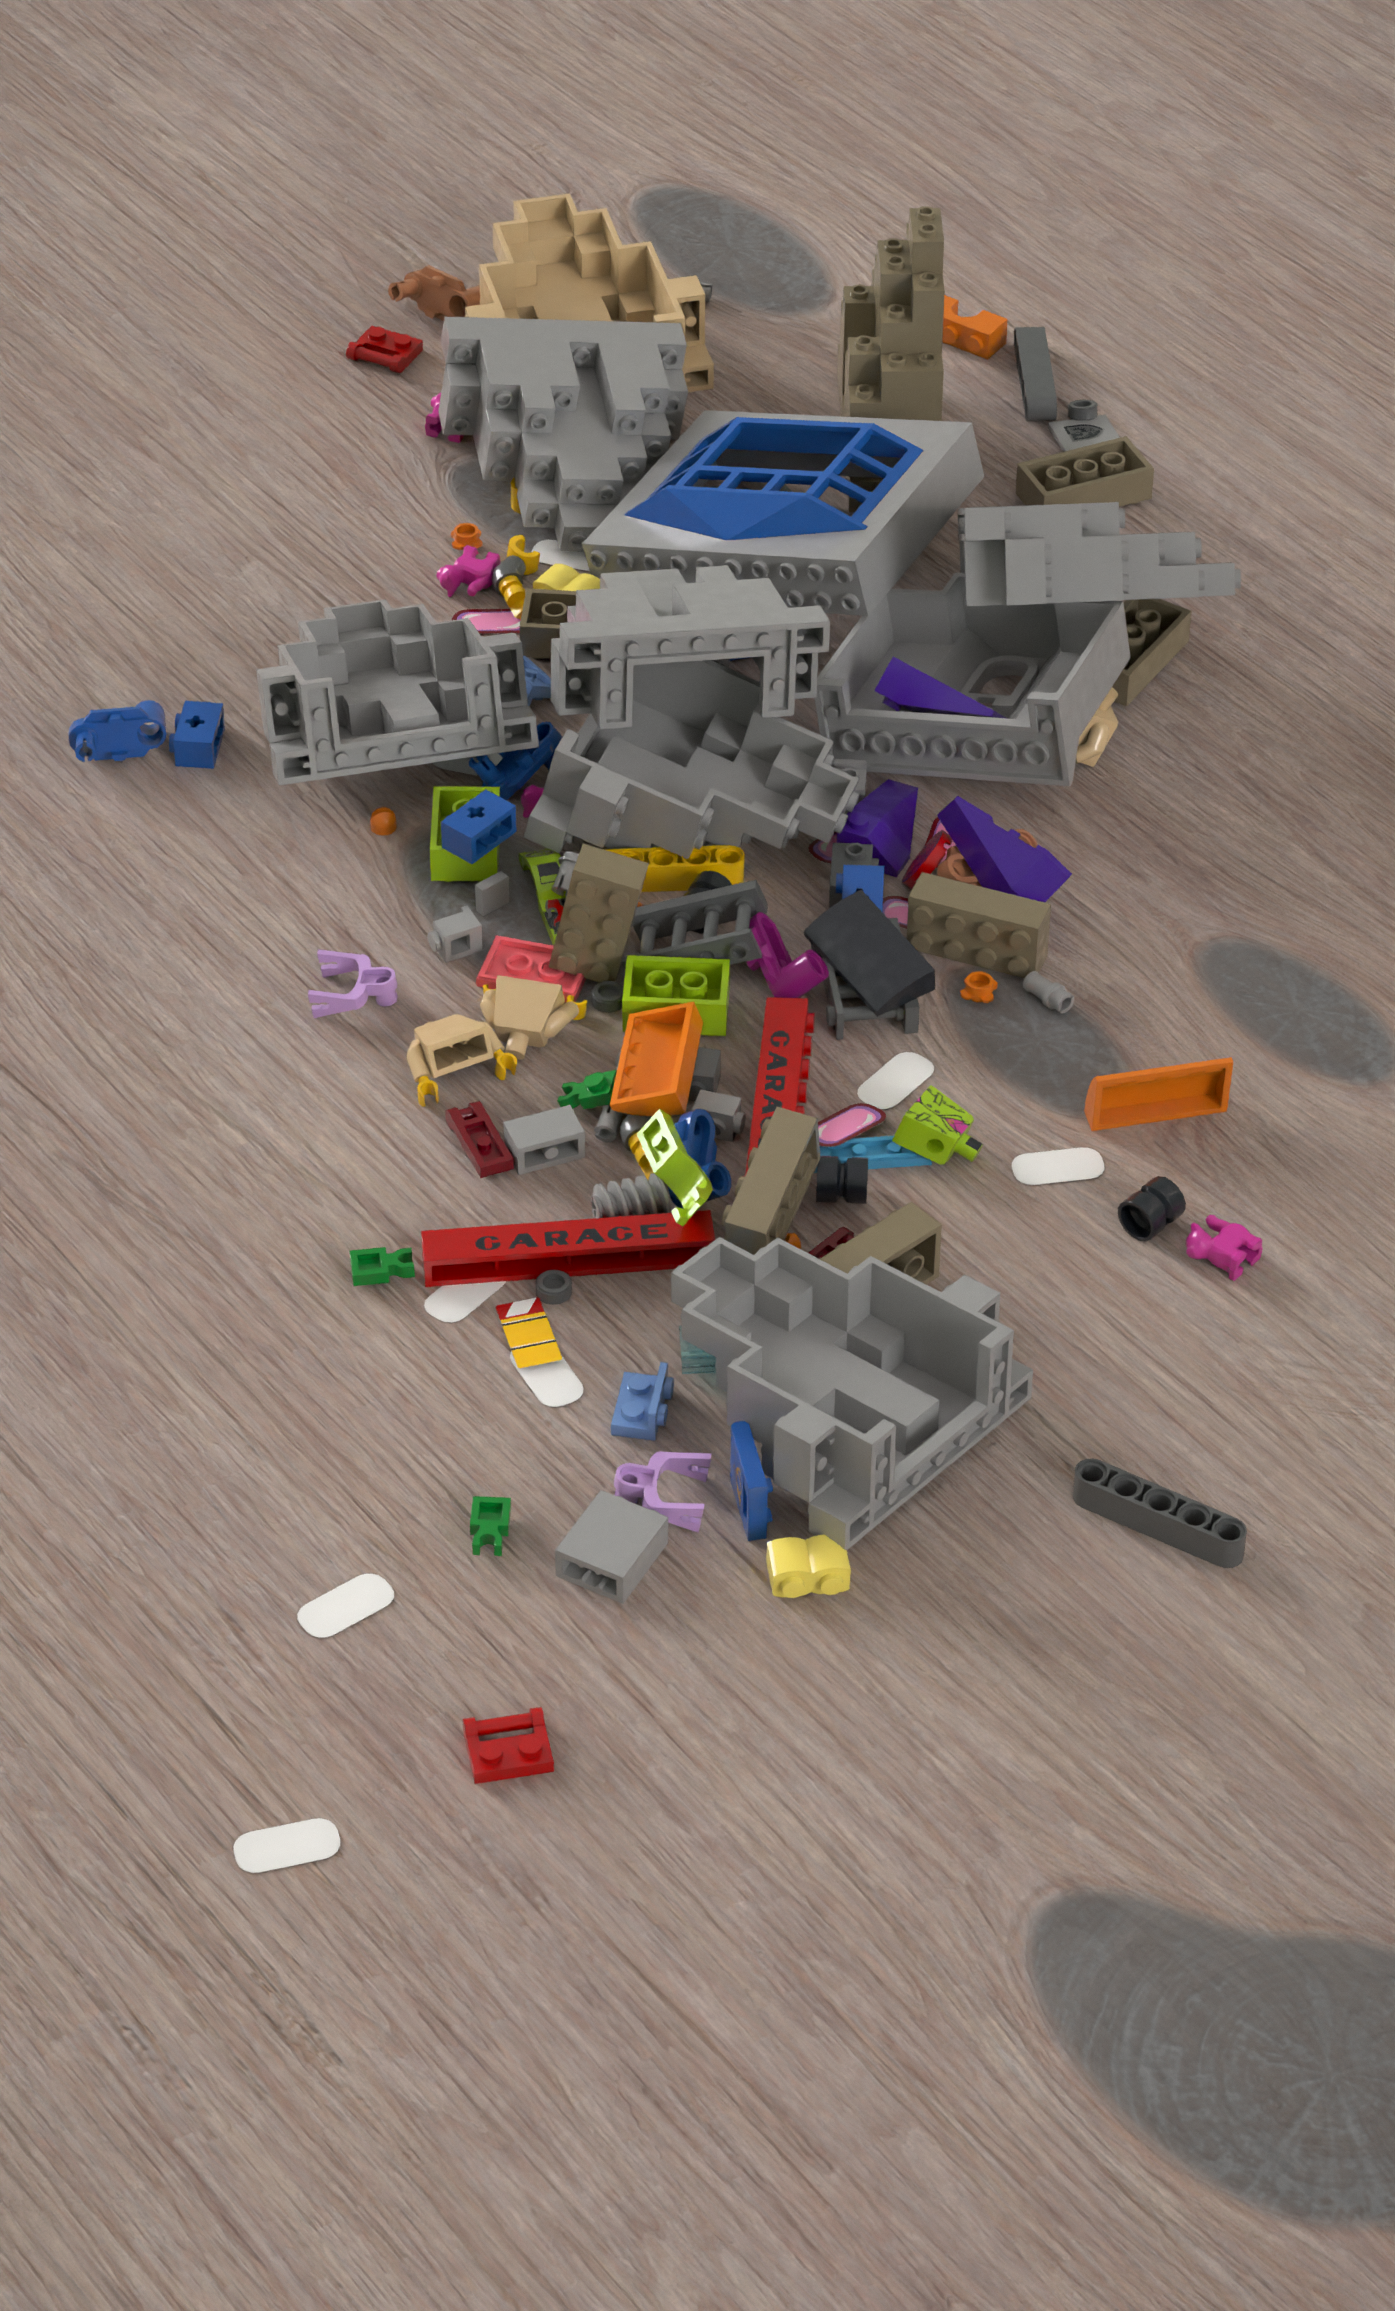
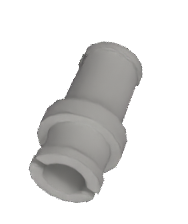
(1052, 994)

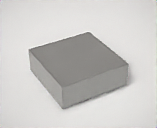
(492, 893)

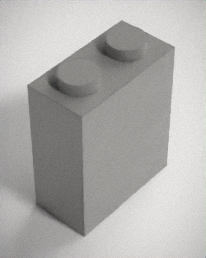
(611, 1546)

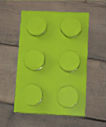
(444, 864)
(671, 981)

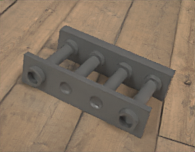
(704, 911)
(837, 1015)

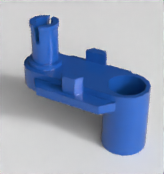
(118, 732)
(518, 765)
(697, 1135)

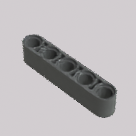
(1035, 373)
(1159, 1513)

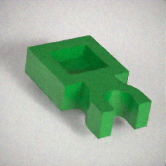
(591, 1093)
(376, 1266)
(489, 1522)

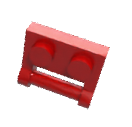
(385, 348)
(509, 1755)

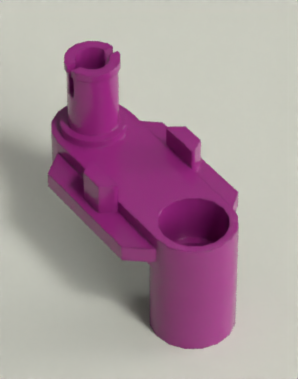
(783, 975)

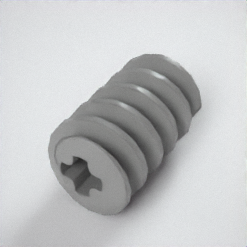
(629, 1197)

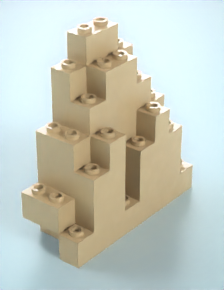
(577, 269)

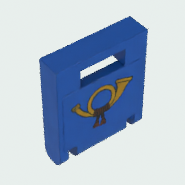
(749, 1482)

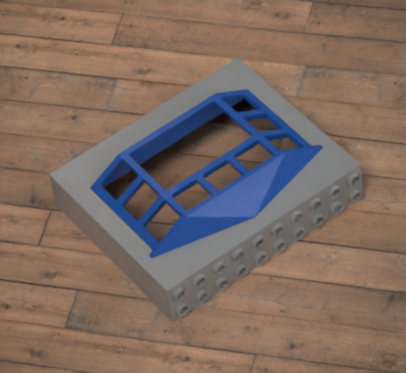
(793, 537)

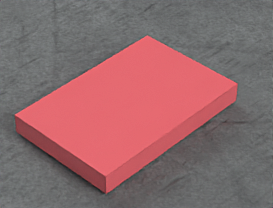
(525, 961)

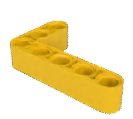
(675, 873)

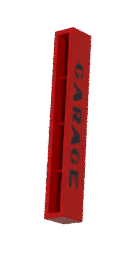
(782, 1061)
(570, 1246)

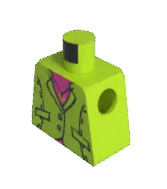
(937, 1129)

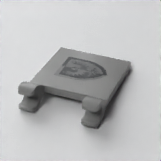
(1081, 433)

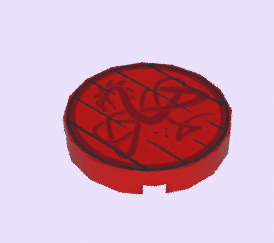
(927, 858)

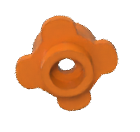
(466, 534)
(979, 987)

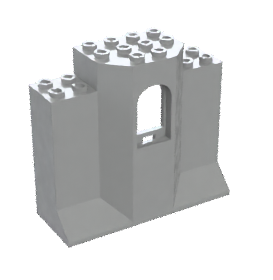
(1061, 650)

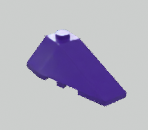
(923, 694)
(886, 822)
(999, 856)

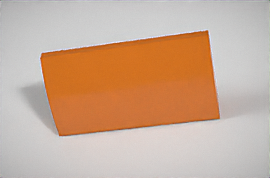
(657, 1061)
(1159, 1094)

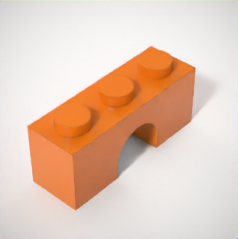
(977, 334)

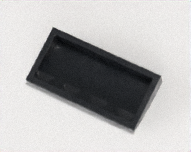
(871, 954)

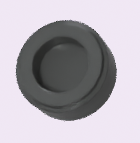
(1082, 409)
(607, 996)
(553, 1287)

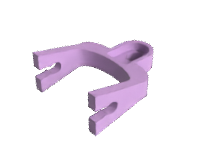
(370, 982)
(640, 1481)

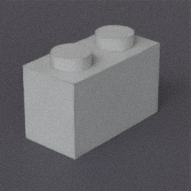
(544, 1139)

